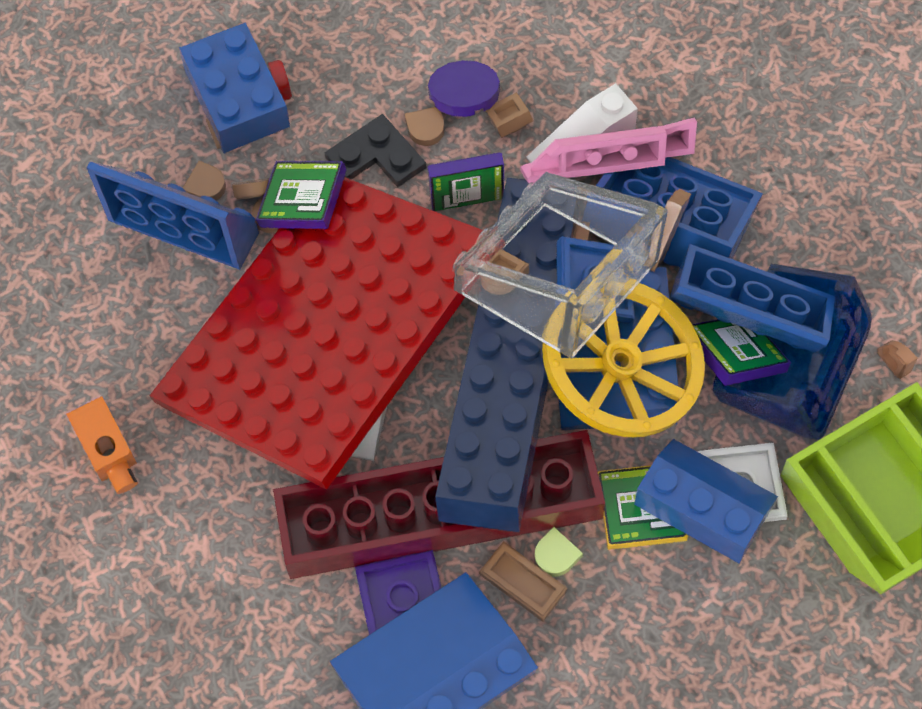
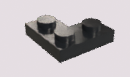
(379, 144)

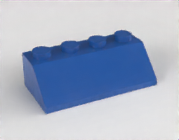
(754, 299)

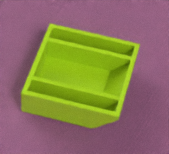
(867, 490)

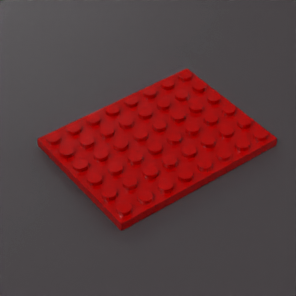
(322, 332)

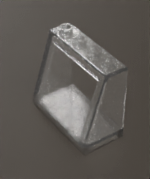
(551, 311)

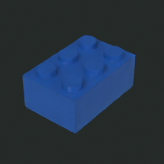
(234, 87)

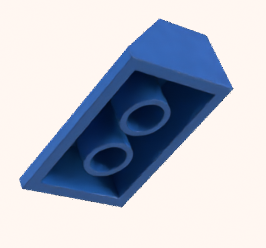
(704, 500)

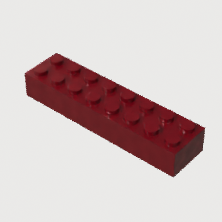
(396, 515)

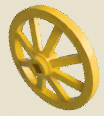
(631, 360)

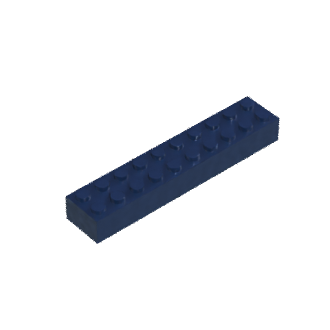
(500, 396)

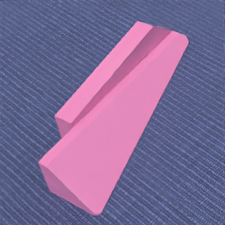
(613, 151)

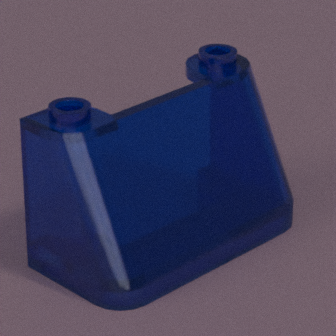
(813, 385)

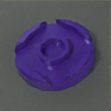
(464, 88)

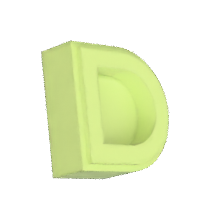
(556, 553)

